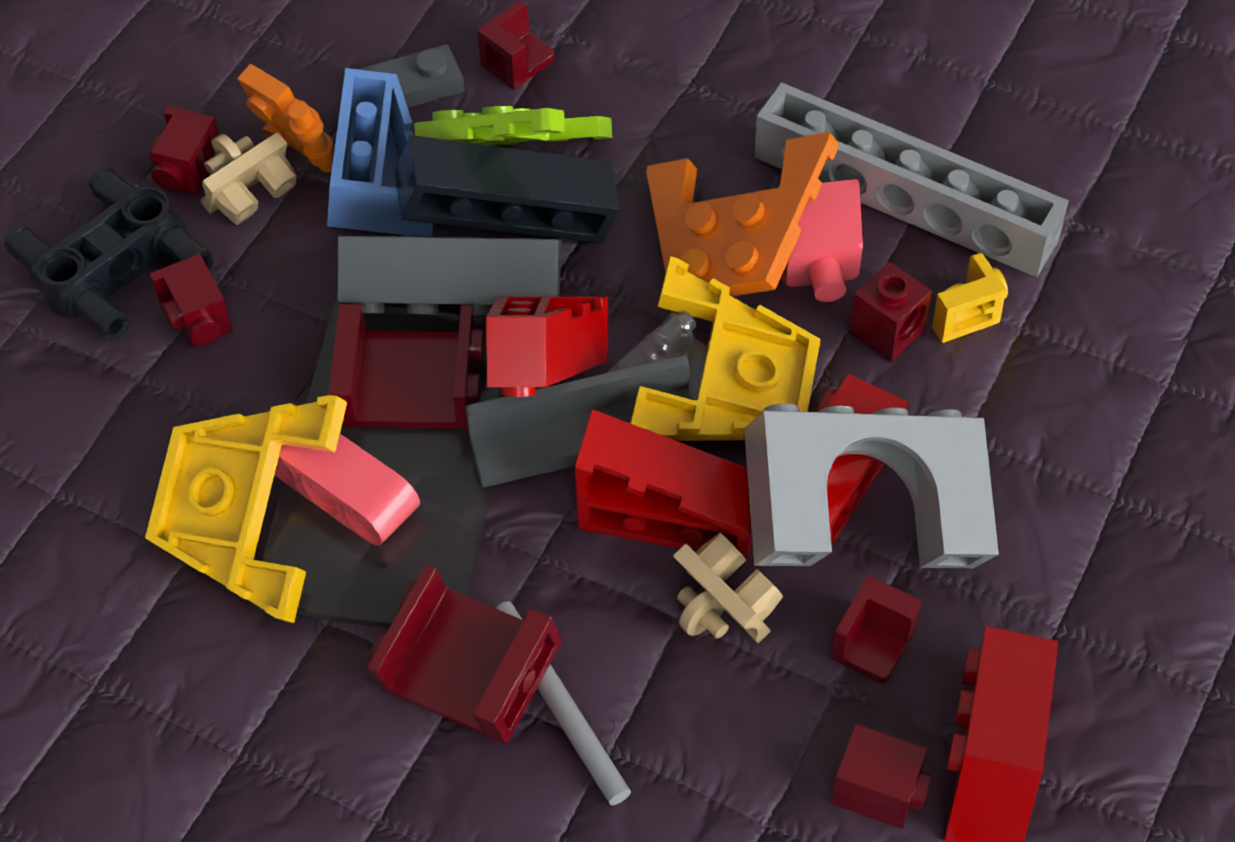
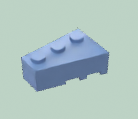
(367, 149)

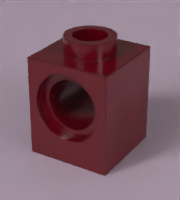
(890, 311)

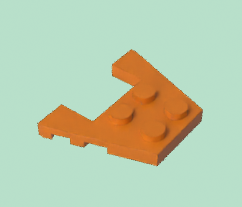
(741, 236)

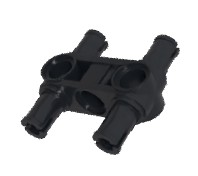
(105, 252)

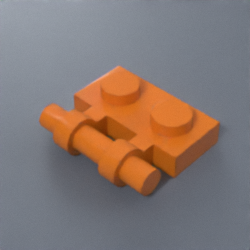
(288, 116)

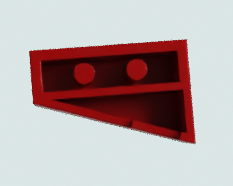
(544, 340)
(658, 488)

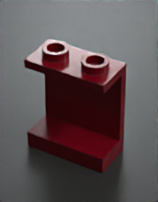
(405, 375)
(463, 657)

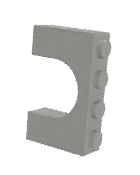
(935, 455)

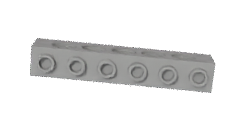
(920, 181)

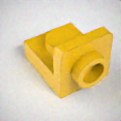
(971, 305)

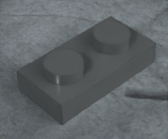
(425, 75)

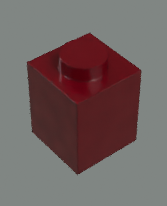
(881, 777)

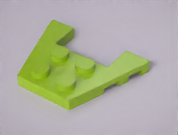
(510, 126)

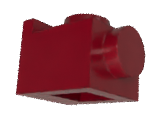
(182, 150)
(192, 300)

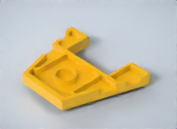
(748, 364)
(219, 490)

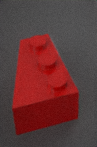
(1003, 737)

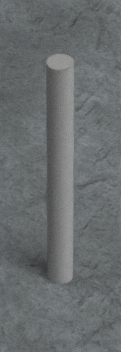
(579, 731)

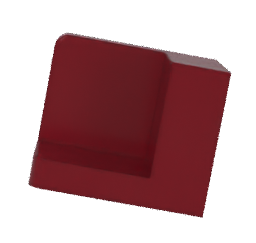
(510, 49)
(876, 629)

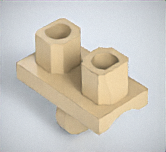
(240, 167)
(711, 569)

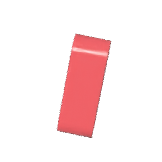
(350, 487)

